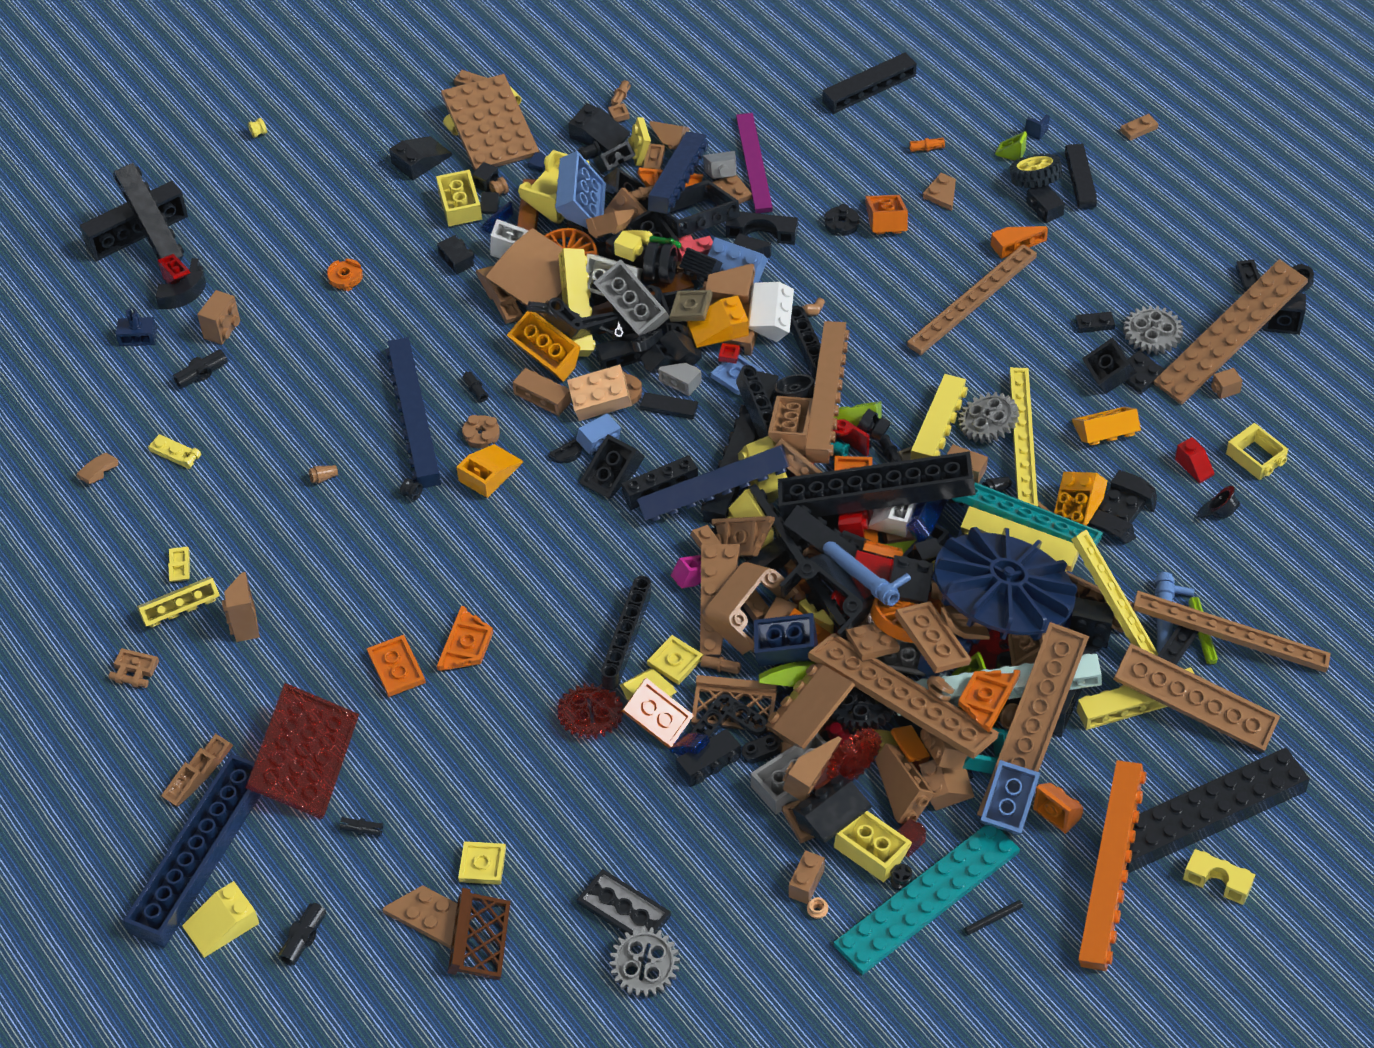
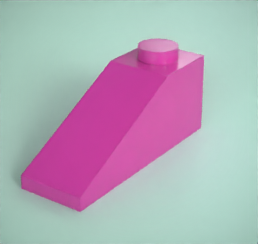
(687, 571)

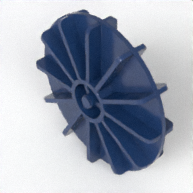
(1004, 583)

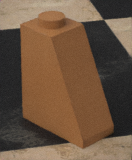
(732, 283)

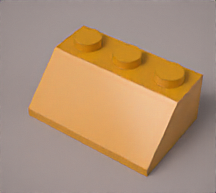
(1107, 425)

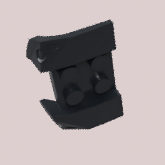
(1123, 504)

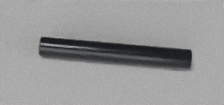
(993, 917)

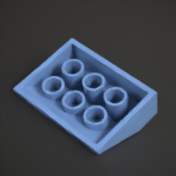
(579, 190)

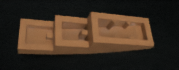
(197, 771)

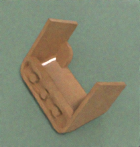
(724, 610)

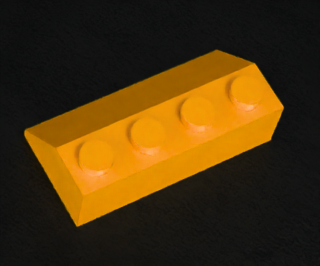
(545, 344)

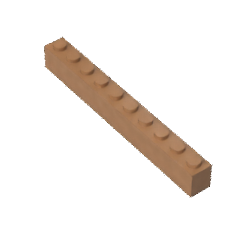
(827, 392)

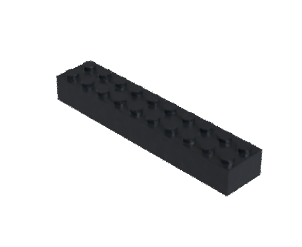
(878, 485)
(1216, 806)

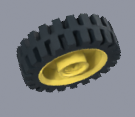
(1035, 170)

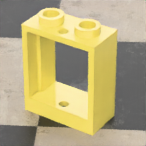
(1256, 434)

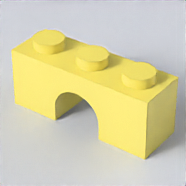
(1204, 867)

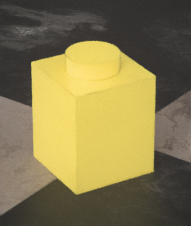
(628, 246)

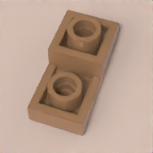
(95, 468)

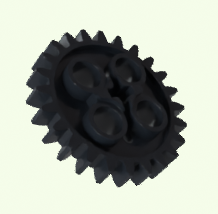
(861, 711)

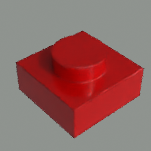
(729, 353)

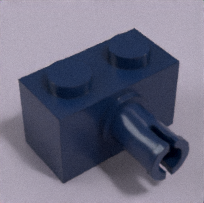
(135, 330)

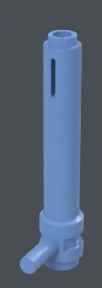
(879, 587)
(1166, 590)

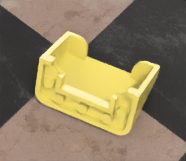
(543, 191)

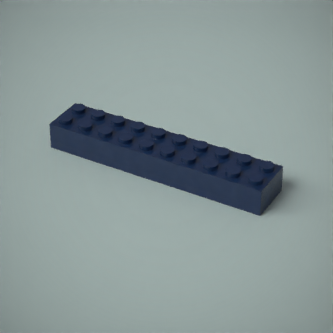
(193, 854)

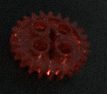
(575, 713)
(855, 754)

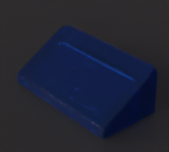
(502, 214)

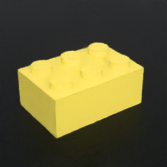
(459, 198)

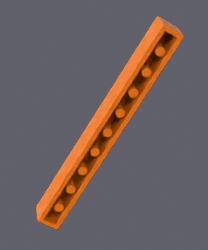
(1111, 866)

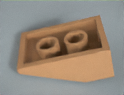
(808, 769)

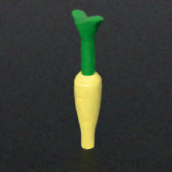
(648, 237)

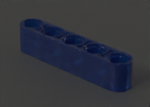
(924, 518)

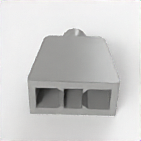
(720, 164)

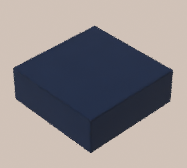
(537, 162)

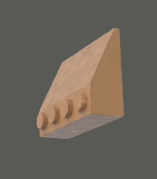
(809, 705)

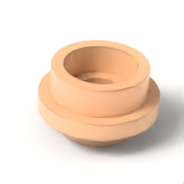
(817, 903)

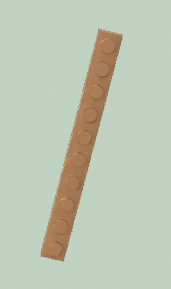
(971, 299)
(1231, 631)

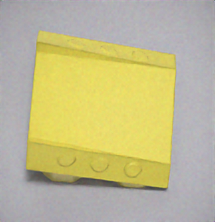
(631, 685)

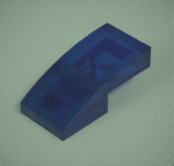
(690, 743)

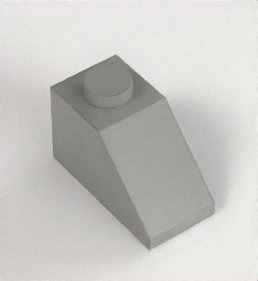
(681, 377)

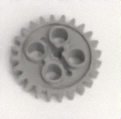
(1153, 330)
(988, 417)
(625, 958)

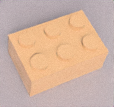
(599, 392)

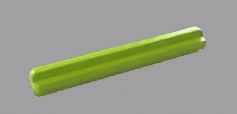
(1205, 640)

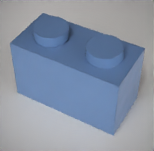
(593, 434)

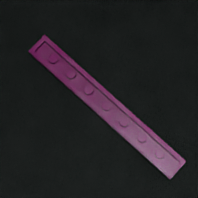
(754, 163)

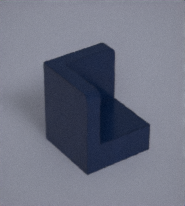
(1037, 128)

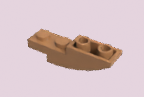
(505, 303)

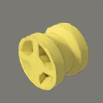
(257, 127)

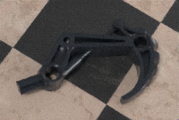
(575, 326)

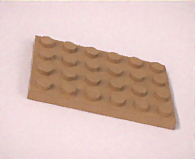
(489, 122)

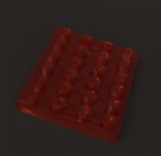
(302, 751)

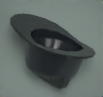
(1221, 505)

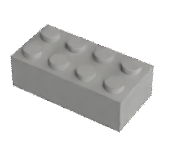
(768, 778)

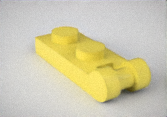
(174, 451)

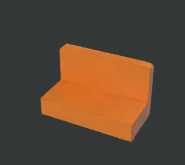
(911, 745)

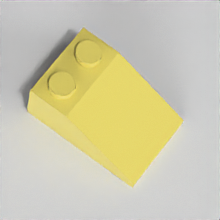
(220, 919)

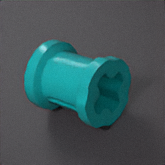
(841, 449)

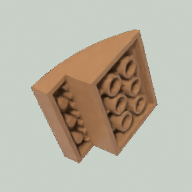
(529, 270)

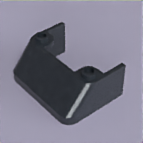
(858, 597)

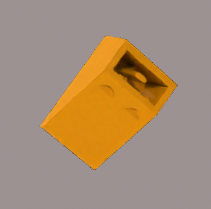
(487, 469)
(1080, 495)

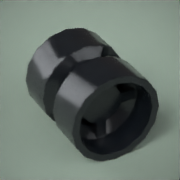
(873, 425)

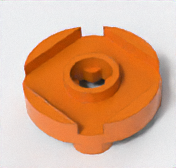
(347, 281)

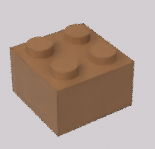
(219, 317)

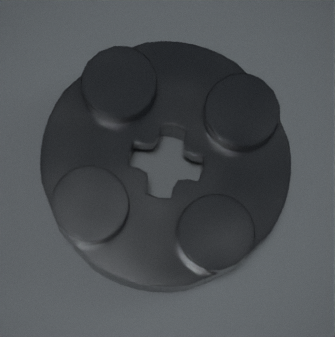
(845, 213)

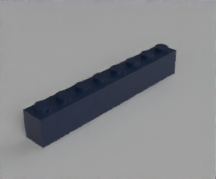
(677, 172)
(714, 482)

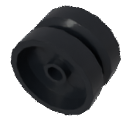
(660, 262)
(795, 386)

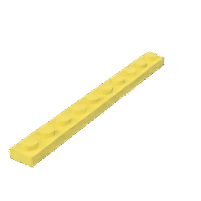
(1023, 437)

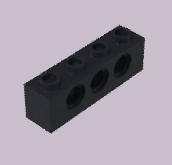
(658, 479)

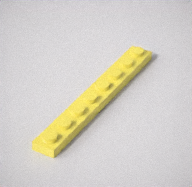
(1112, 592)

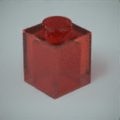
(915, 833)

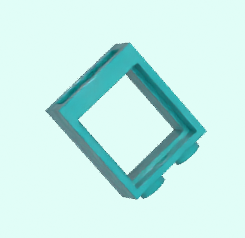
(985, 763)

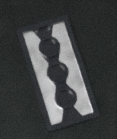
(622, 905)

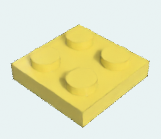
(639, 141)
(675, 659)
(482, 863)

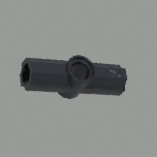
(200, 368)
(302, 934)

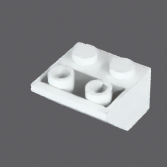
(503, 237)
(892, 519)

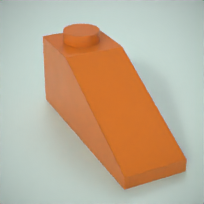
(1011, 238)

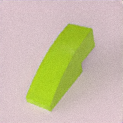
(785, 674)

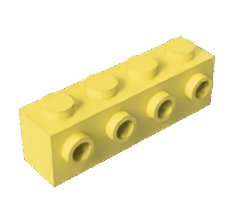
(178, 601)

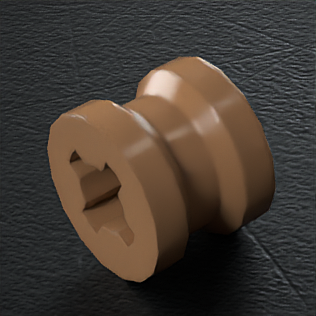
(499, 186)

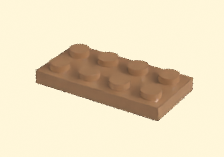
(932, 637)

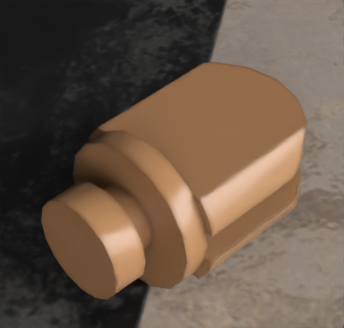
(940, 688)

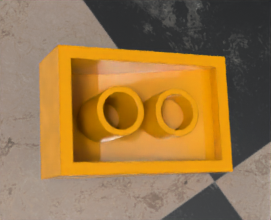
(723, 322)

